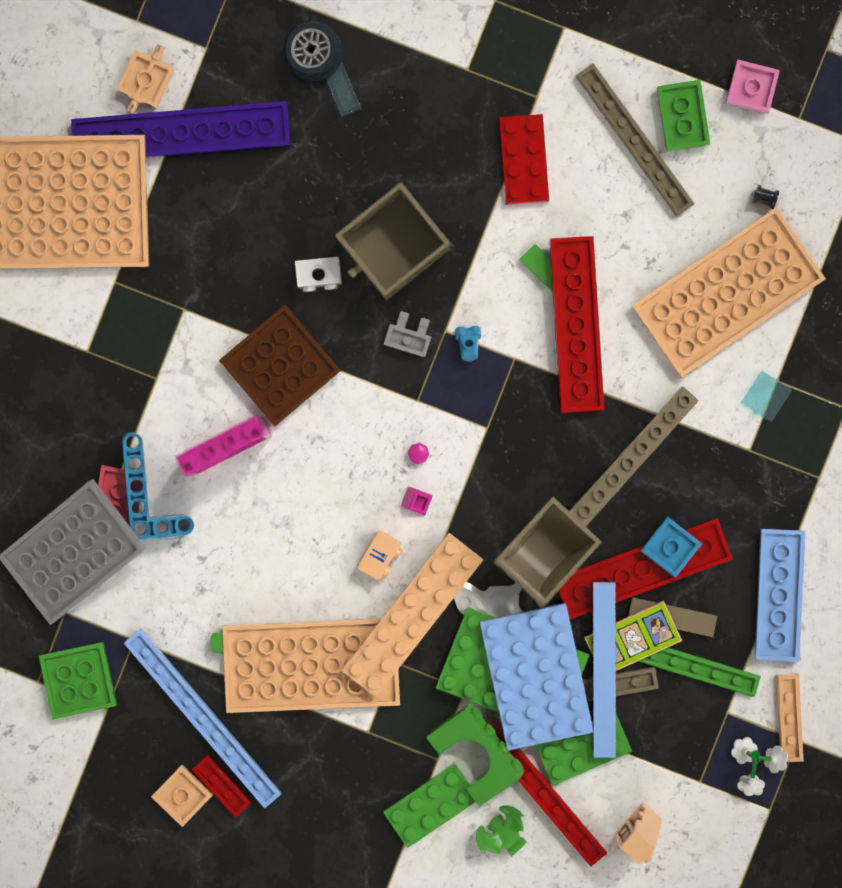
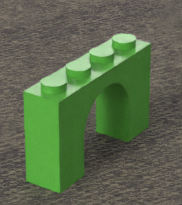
(470, 725)

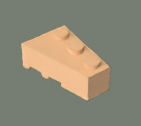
(640, 834)

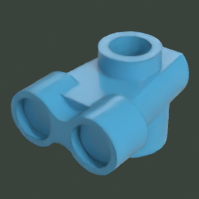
(468, 341)

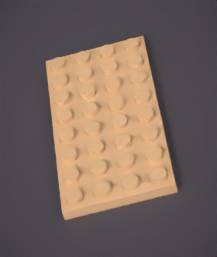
(728, 292)
(297, 666)

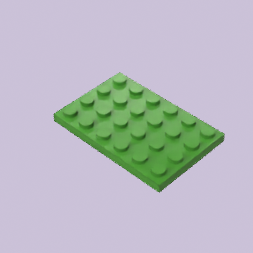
(467, 664)

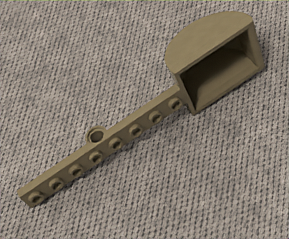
(558, 539)

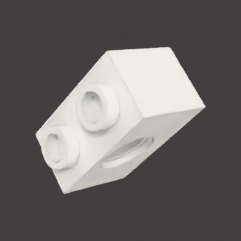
(305, 272)

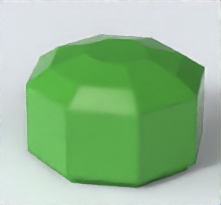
(216, 642)

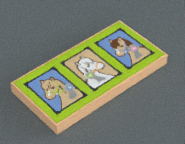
(642, 635)

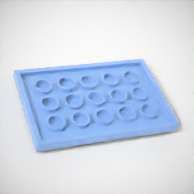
(536, 676)

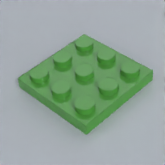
(78, 680)

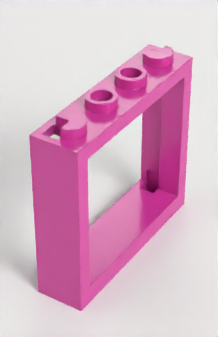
(223, 446)

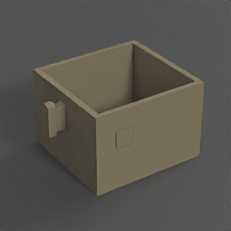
(393, 241)

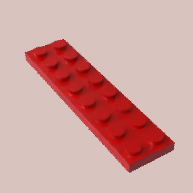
(576, 324)
(638, 573)

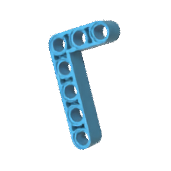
(141, 496)

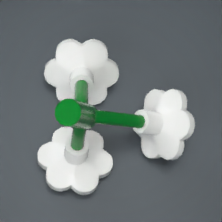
(746, 750)

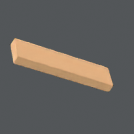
(790, 716)

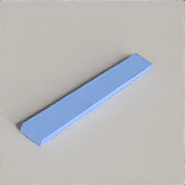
(604, 670)

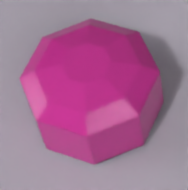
(418, 453)

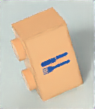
(379, 555)

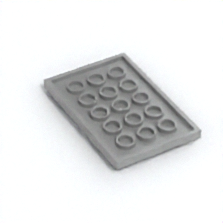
(72, 552)

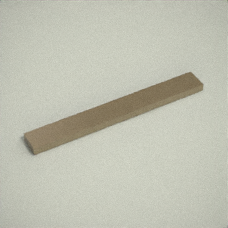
(634, 140)
(626, 683)

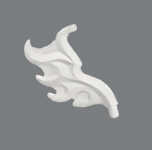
(494, 601)

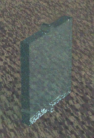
(766, 396)

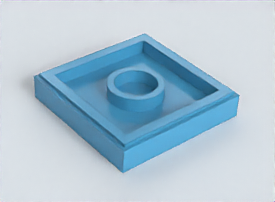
(671, 547)

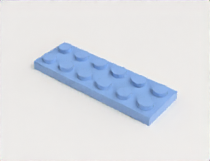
(779, 595)

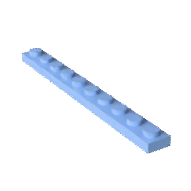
(203, 718)

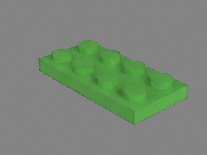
(575, 754)
(430, 805)

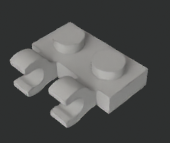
(406, 339)

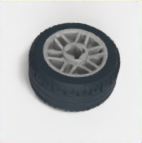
(325, 57)

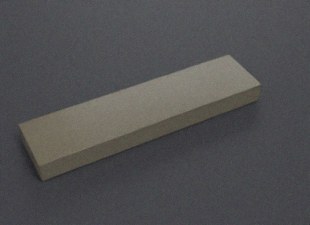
(683, 618)

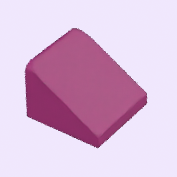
(416, 500)

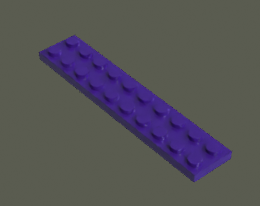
(197, 129)

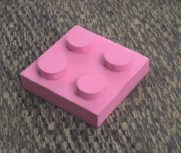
(752, 86)

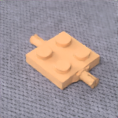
(145, 79)

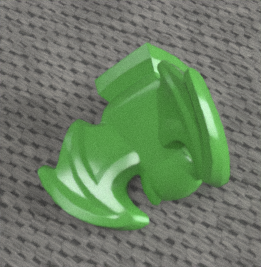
(504, 833)

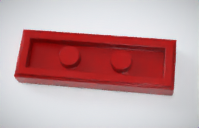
(221, 785)

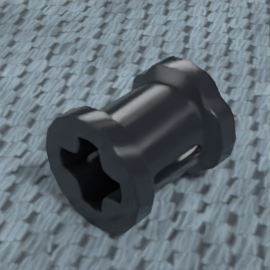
(765, 196)

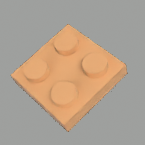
(182, 795)

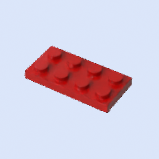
(524, 159)

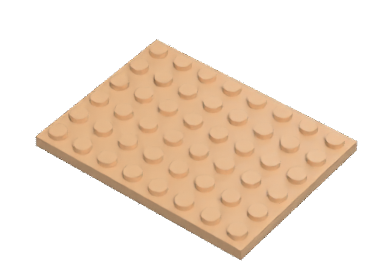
(73, 201)

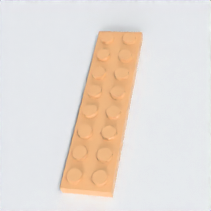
(412, 615)

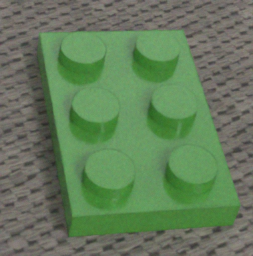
(683, 115)

